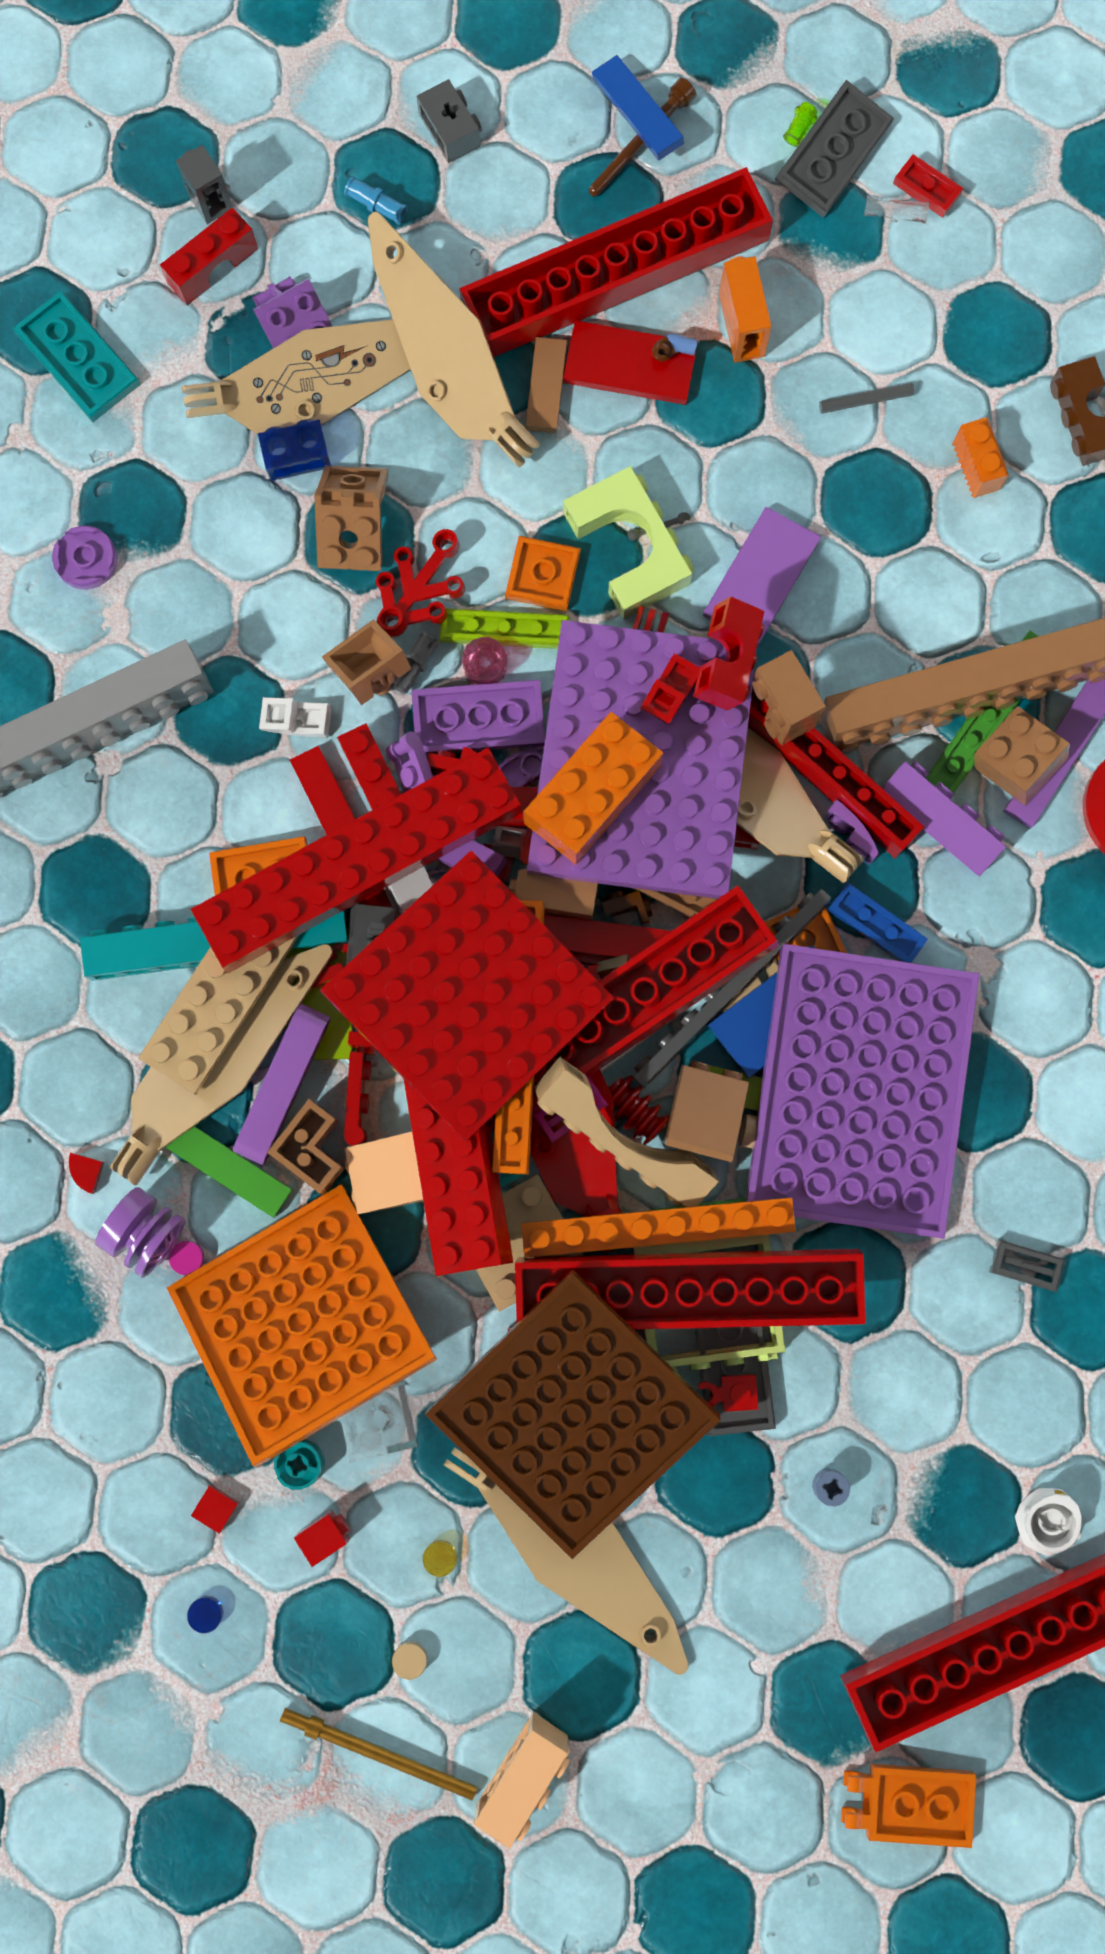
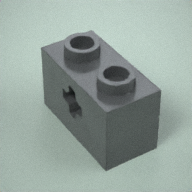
(449, 120)
(204, 183)

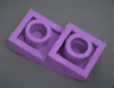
(844, 821)

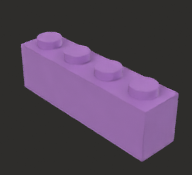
(944, 819)

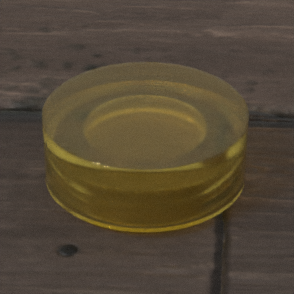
(439, 1558)

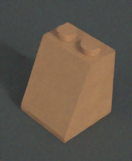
(560, 895)
(706, 1111)

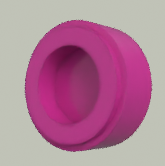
(186, 1257)

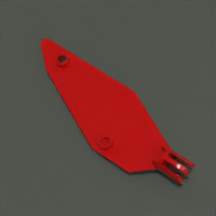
(574, 1168)

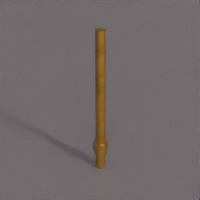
(315, 1727)

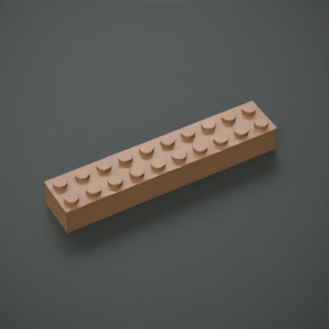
(965, 687)

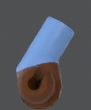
(673, 344)

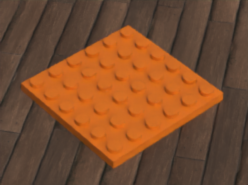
(300, 1325)

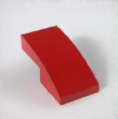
(671, 689)

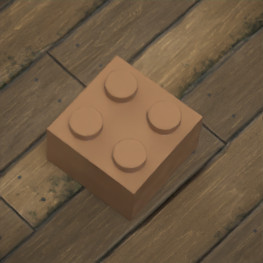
(1021, 755)

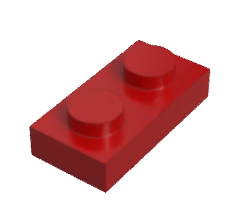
(928, 185)

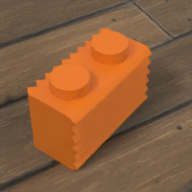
(980, 457)

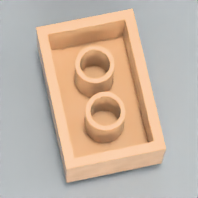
(522, 1781)

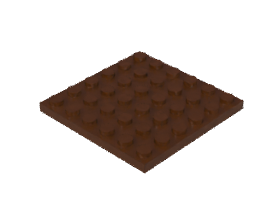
(573, 1414)

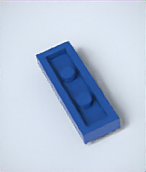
(877, 924)

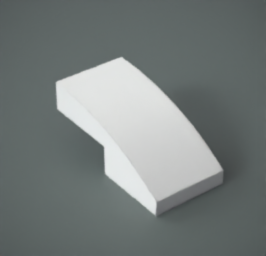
(295, 717)

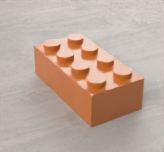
(593, 788)

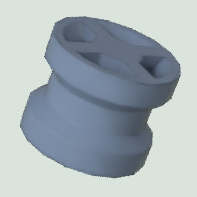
(824, 1484)

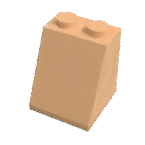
(384, 1173)

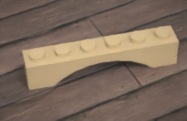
(676, 1172)

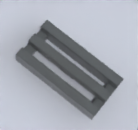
(999, 1257)

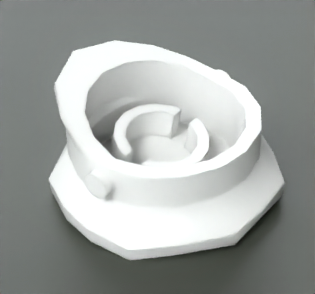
(1048, 1521)

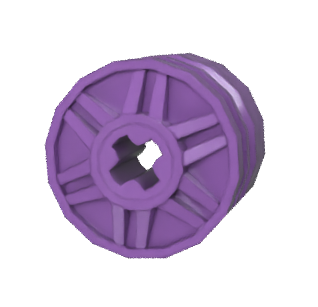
(135, 1228)

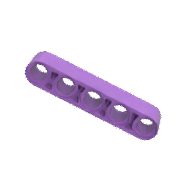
(281, 1084)

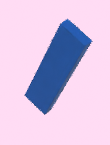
(638, 107)

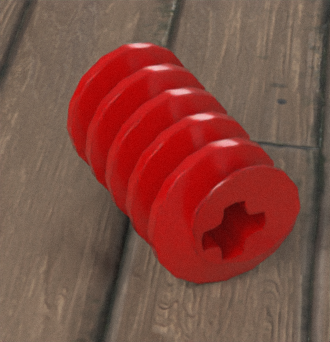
(637, 1110)

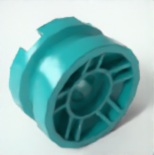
(300, 1479)

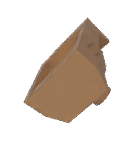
(367, 662)

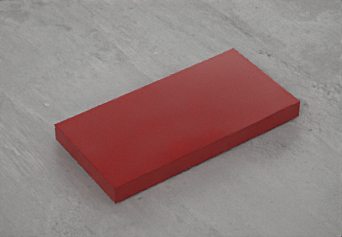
(624, 364)

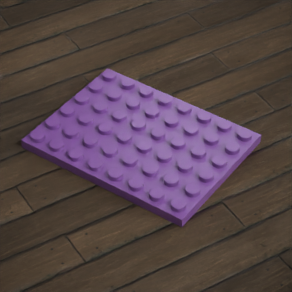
(685, 817)
(863, 1090)

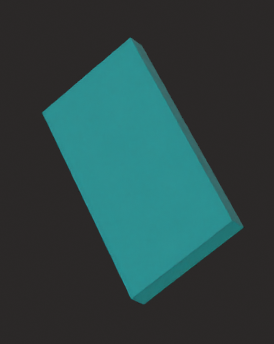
(76, 356)

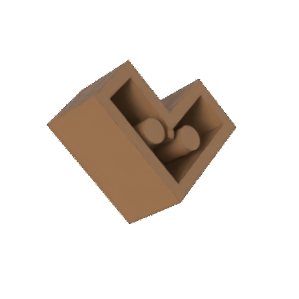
(790, 697)
(300, 1147)

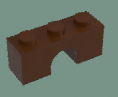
(1073, 387)

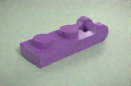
(412, 768)

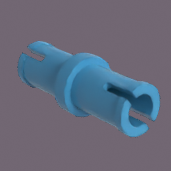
(375, 200)

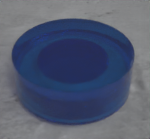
(205, 1614)

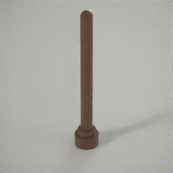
(680, 95)

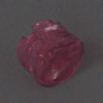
(473, 656)

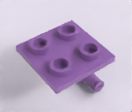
(289, 309)

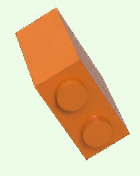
(744, 309)

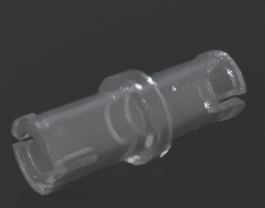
(896, 209)

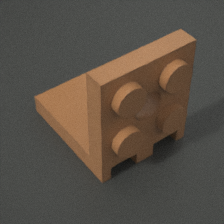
(350, 502)

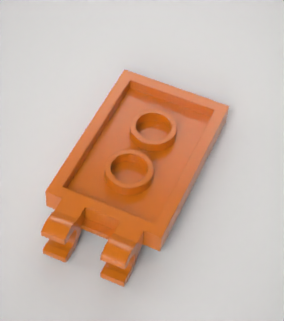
(239, 863)
(913, 1805)

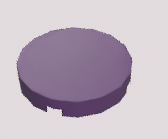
(84, 557)

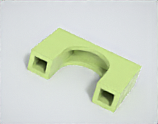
(625, 500)

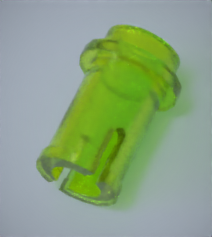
(804, 117)

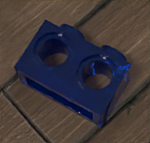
(296, 458)

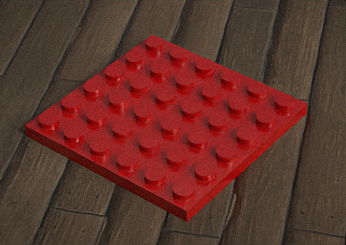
(467, 995)

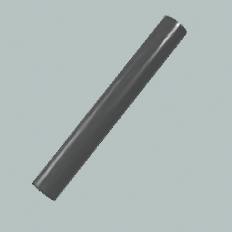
(866, 398)

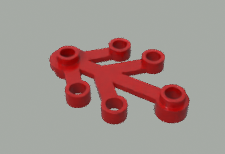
(418, 588)

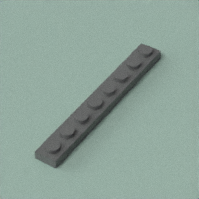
(719, 999)

